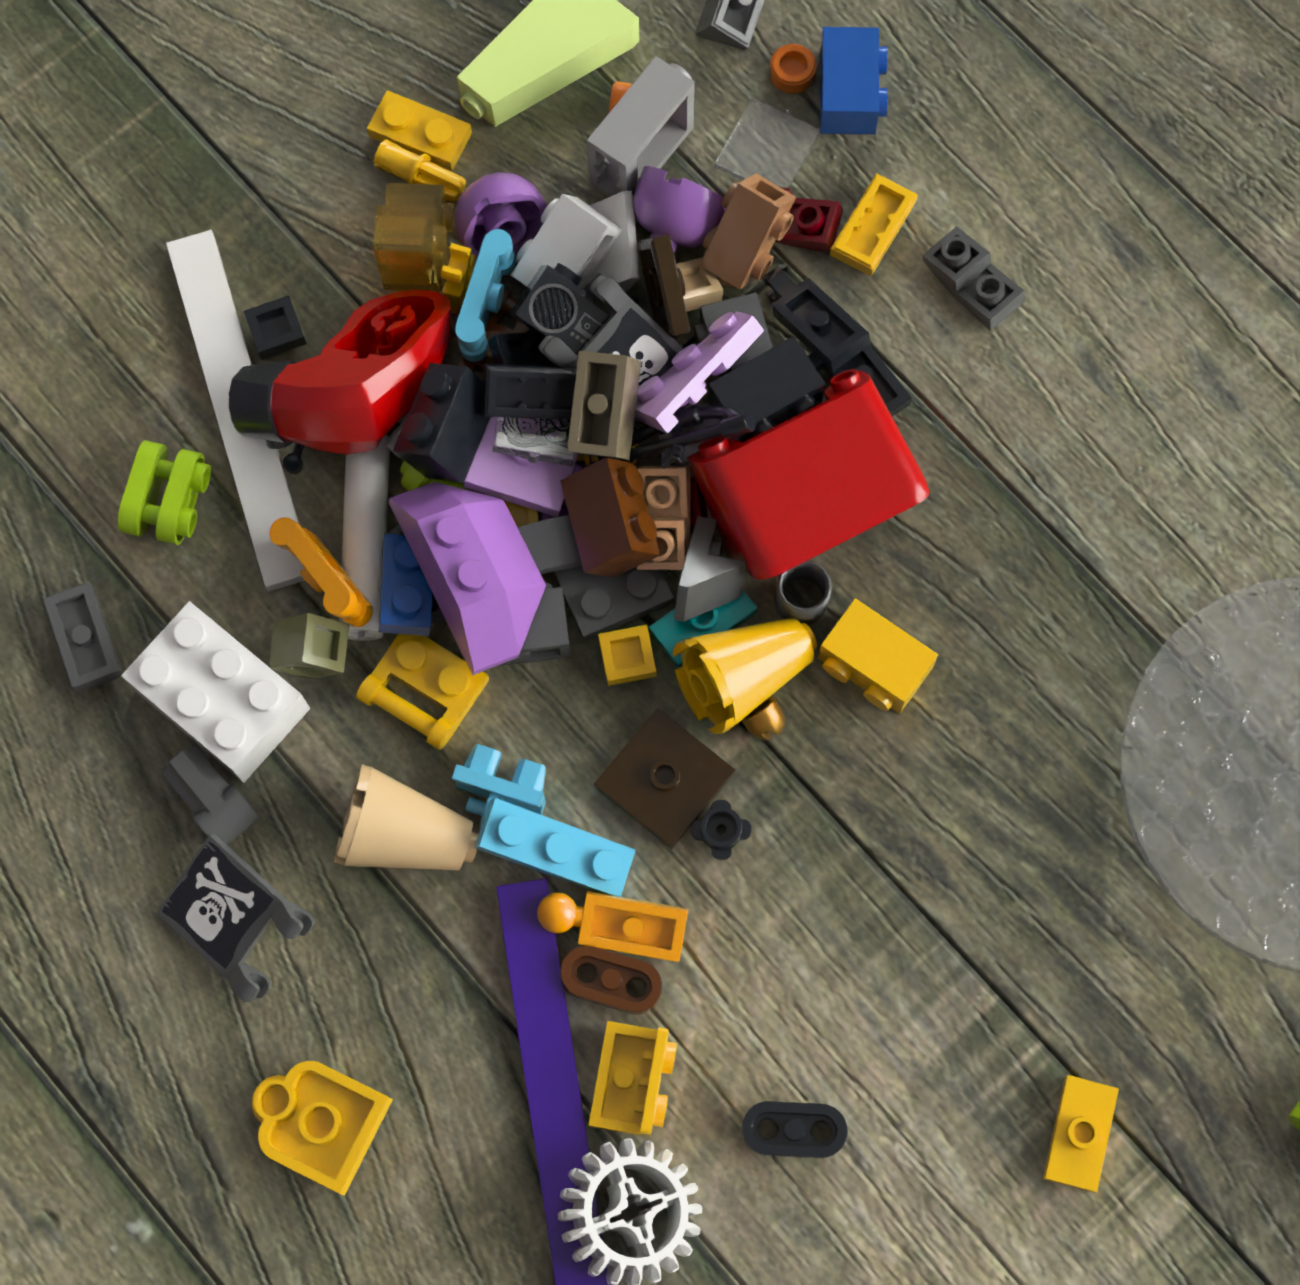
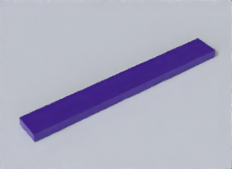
(547, 1067)

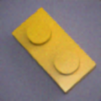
(419, 129)

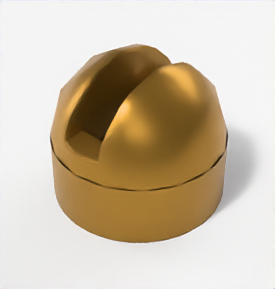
(765, 718)

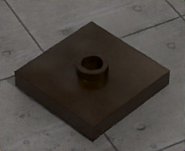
(664, 284)
(664, 778)

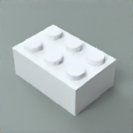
(216, 691)

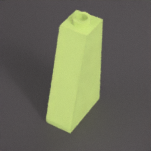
(543, 53)

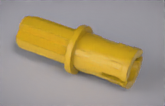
(417, 169)

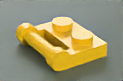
(431, 673)

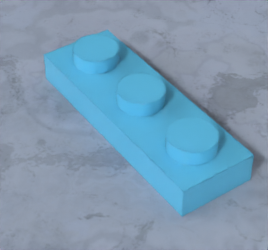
(554, 848)

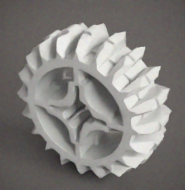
(671, 1197)

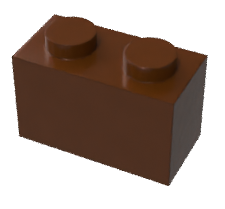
(610, 517)

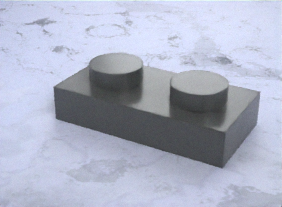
(83, 637)

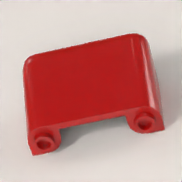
(809, 479)

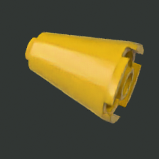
(740, 668)

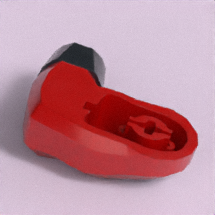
(356, 384)

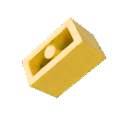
(876, 657)

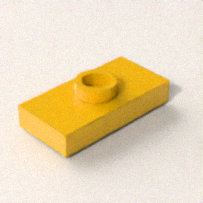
(873, 225)
(1080, 1134)

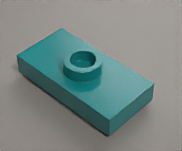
(726, 617)

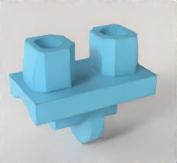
(479, 779)

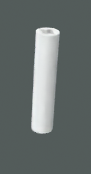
(364, 529)

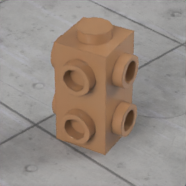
(751, 223)

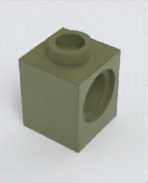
(309, 646)

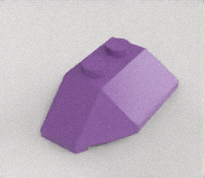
(473, 568)

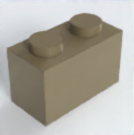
(604, 405)

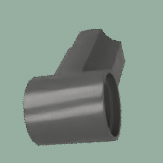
(216, 805)

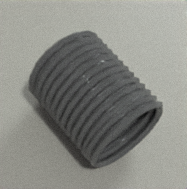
(808, 571)

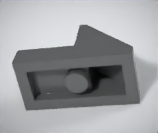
(706, 577)

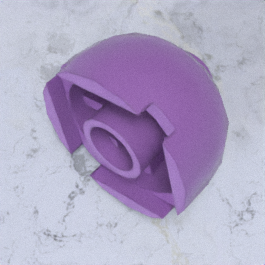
(499, 203)
(675, 208)

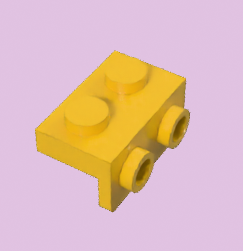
(630, 1079)

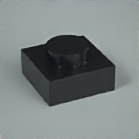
(275, 327)

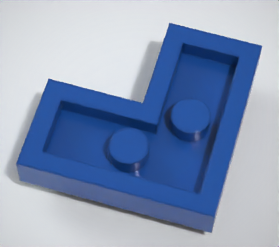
(404, 590)

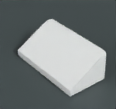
(622, 258)

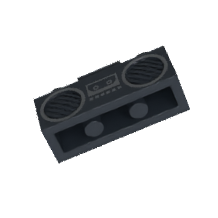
(559, 307)

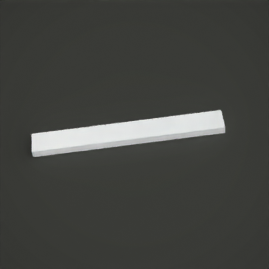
(222, 354)

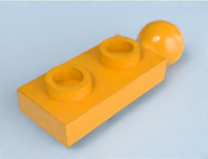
(618, 923)

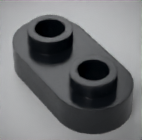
(794, 1127)

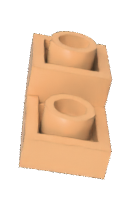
(669, 505)

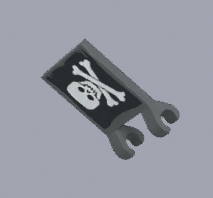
(625, 333)
(224, 911)

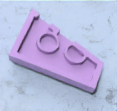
(692, 365)

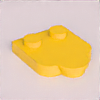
(318, 1122)

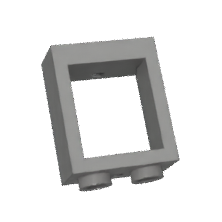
(642, 128)

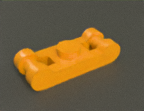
(323, 572)

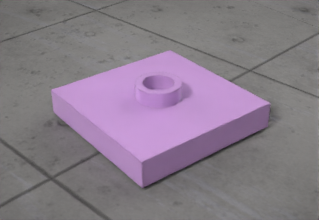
(515, 478)

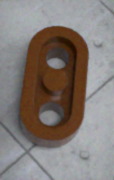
(612, 978)

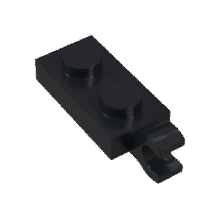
(815, 319)

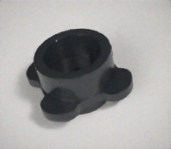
(721, 844)

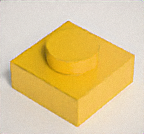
(627, 655)

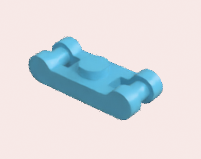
(484, 293)

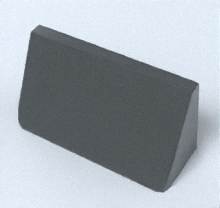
(729, 21)

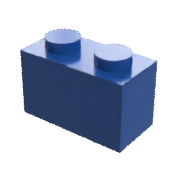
(850, 80)

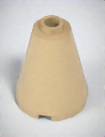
(401, 828)

